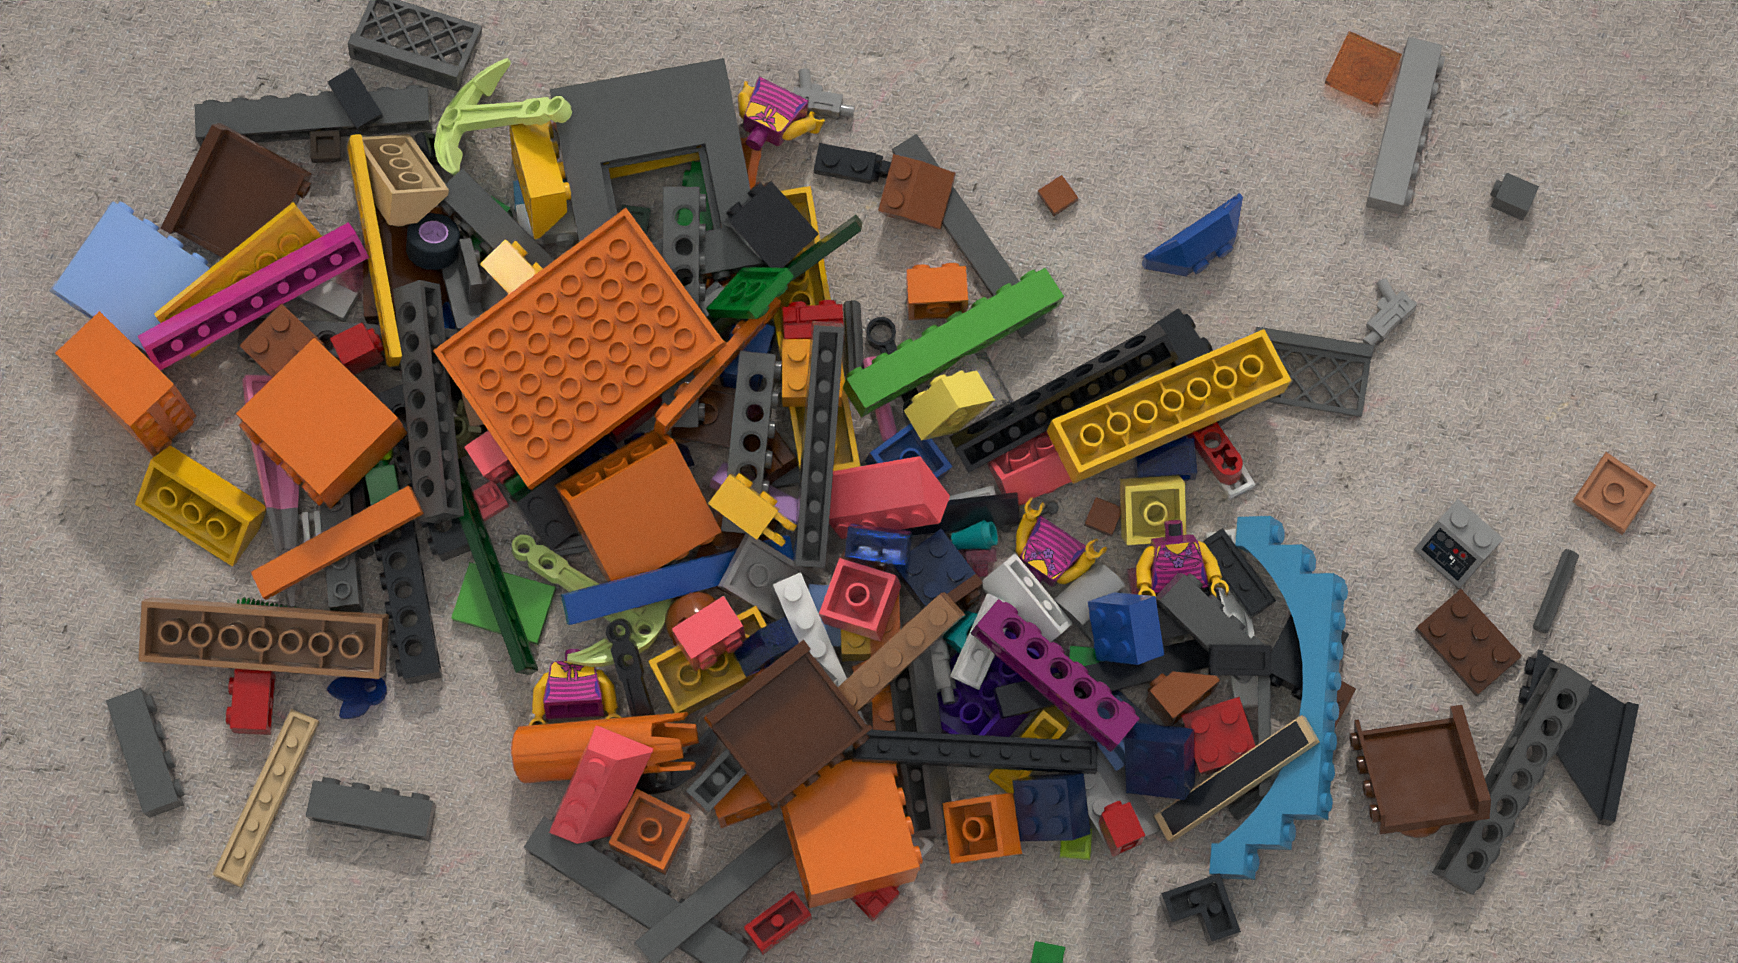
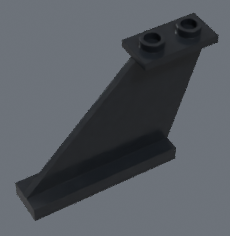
(1595, 745)

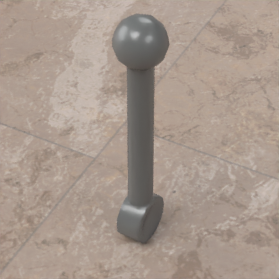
(1051, 508)

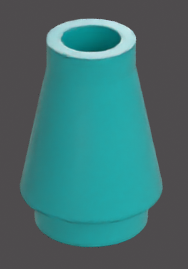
(978, 536)

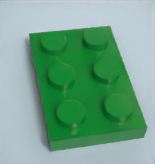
(750, 293)

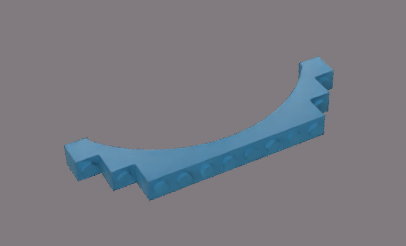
(1305, 783)

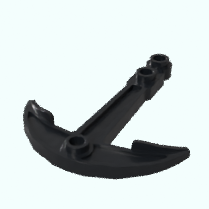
(641, 705)

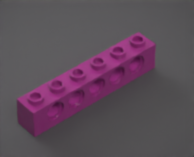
(1058, 691)

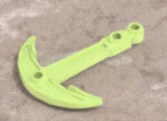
(465, 114)
(598, 655)

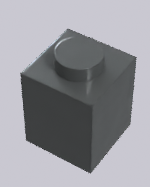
(1513, 196)

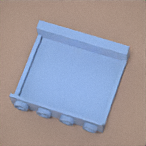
(127, 272)

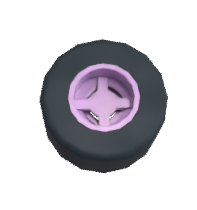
(433, 242)

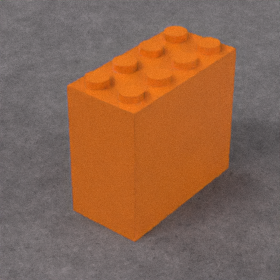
(126, 384)
(320, 424)
(638, 507)
(851, 832)

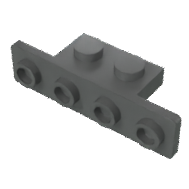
(464, 284)

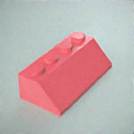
(1030, 469)
(886, 496)
(600, 787)

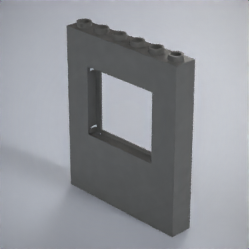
(655, 119)

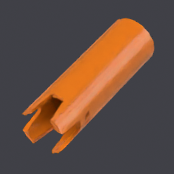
(555, 749)

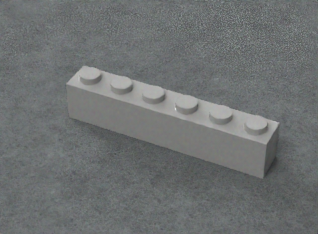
(1404, 126)

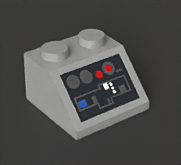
(1458, 544)

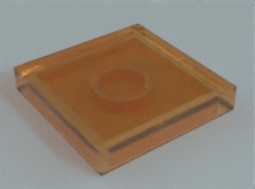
(1363, 68)

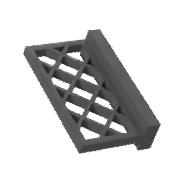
(411, 63)
(1325, 348)

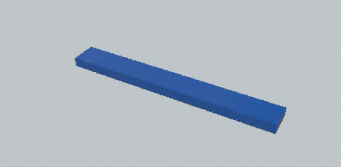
(653, 585)

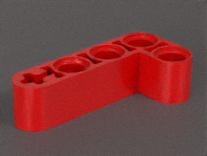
(1213, 456)

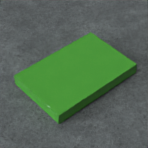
(529, 596)

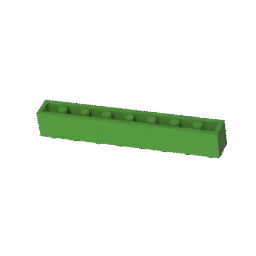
(945, 345)

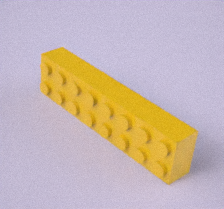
(1168, 406)

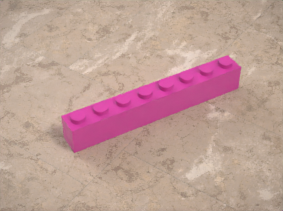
(253, 296)

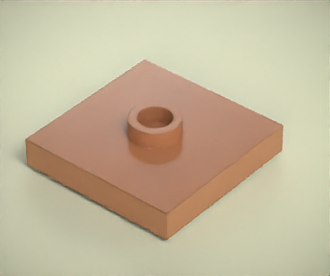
(1614, 493)

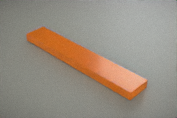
(337, 542)

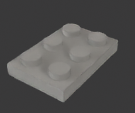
(755, 571)

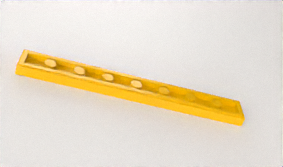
(374, 250)

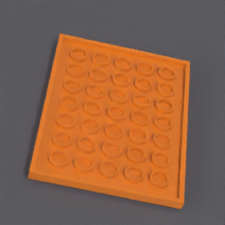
(579, 348)

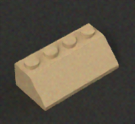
(402, 179)

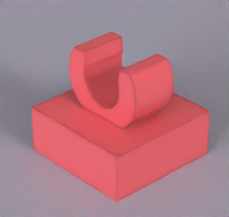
(490, 500)

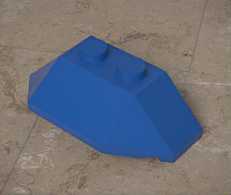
(1198, 243)

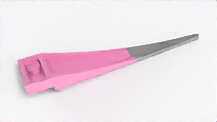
(278, 490)

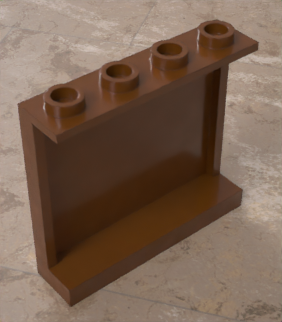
(233, 191)
(787, 725)
(1421, 774)

